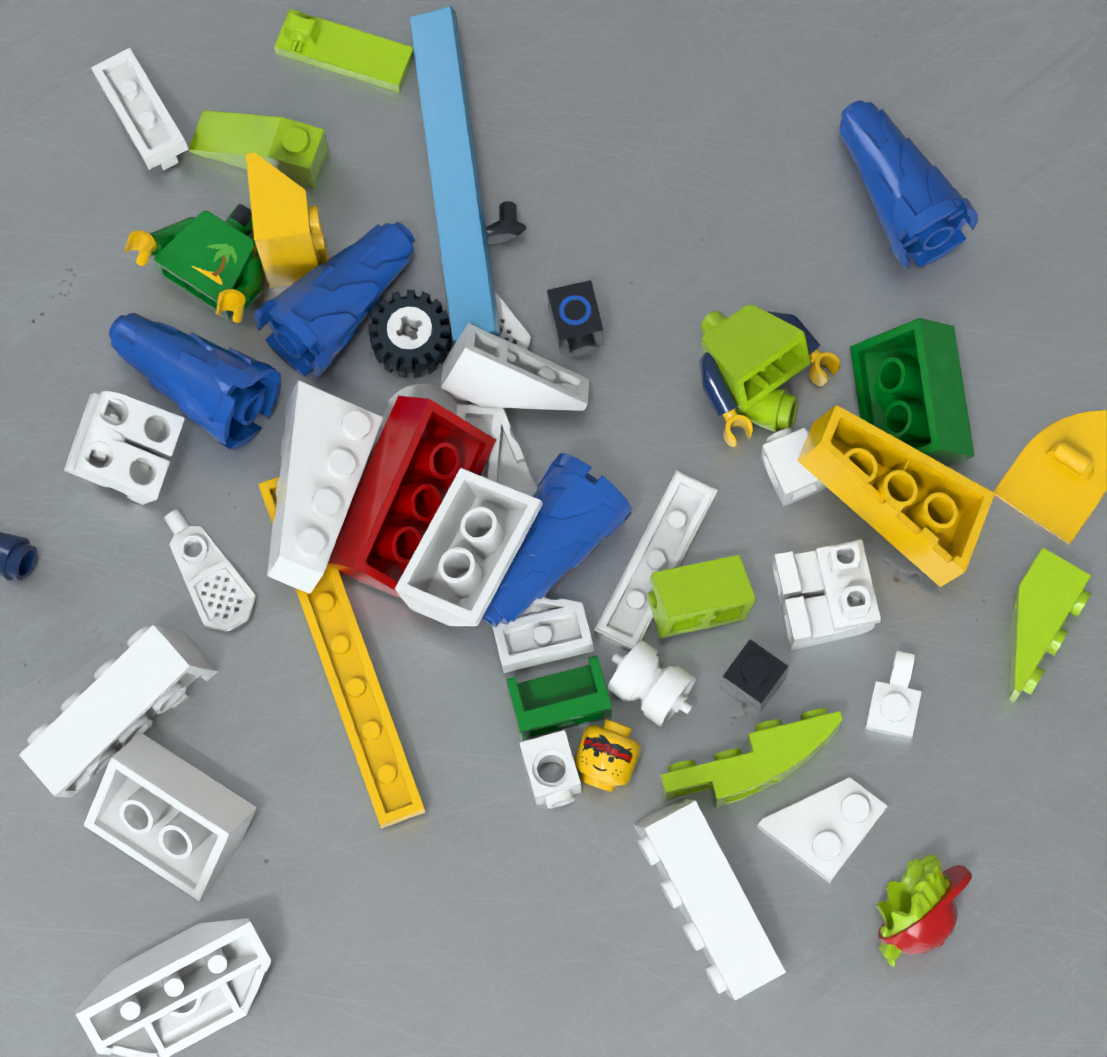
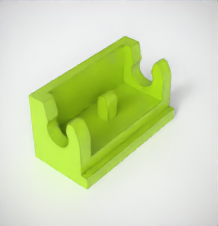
(700, 596)

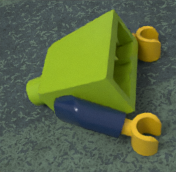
(754, 356)

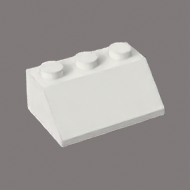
(467, 550)
(168, 815)

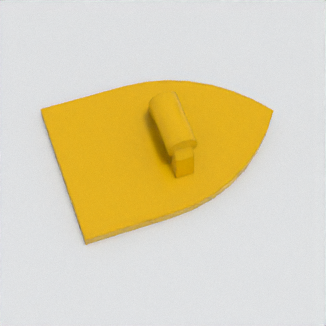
(1060, 474)

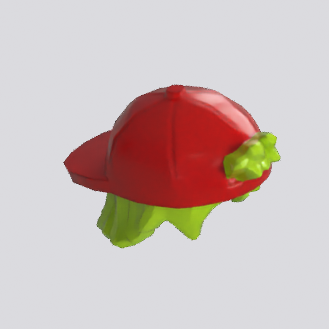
(920, 908)

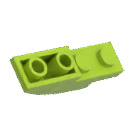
(772, 756)

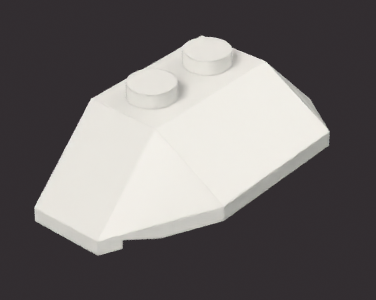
(176, 991)

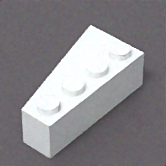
(319, 471)
(115, 708)
(709, 898)

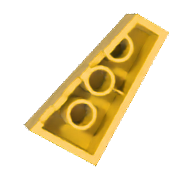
(899, 492)

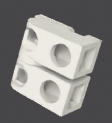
(124, 445)
(825, 594)

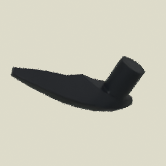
(507, 226)

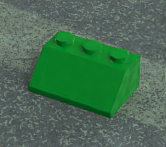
(915, 388)

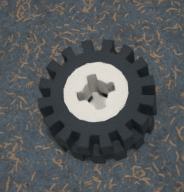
(414, 349)

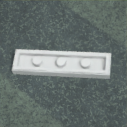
(660, 548)

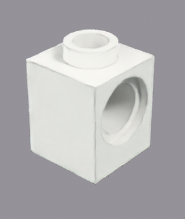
(787, 475)
(545, 750)

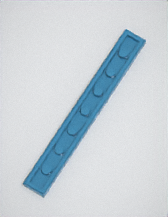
(454, 172)

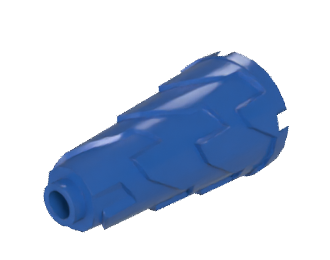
(910, 194)
(330, 301)
(208, 383)
(568, 527)

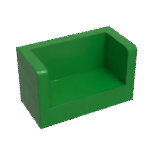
(560, 700)

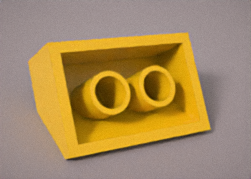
(283, 224)

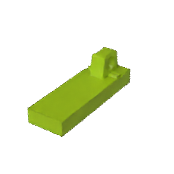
(344, 50)

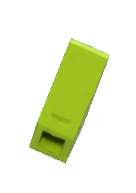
(1039, 609)

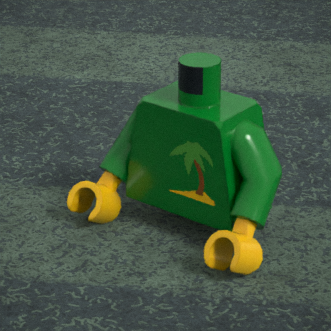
(207, 259)

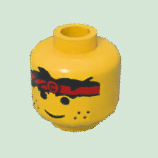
(607, 755)

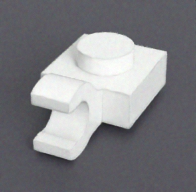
(895, 705)

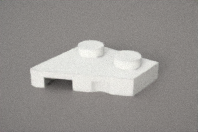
(543, 634)

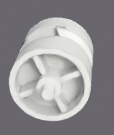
(659, 688)

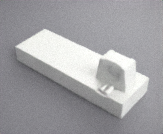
(140, 109)

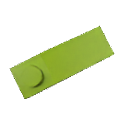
(286, 144)

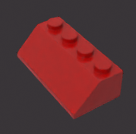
(404, 488)

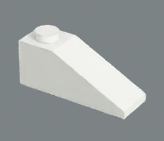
(508, 376)

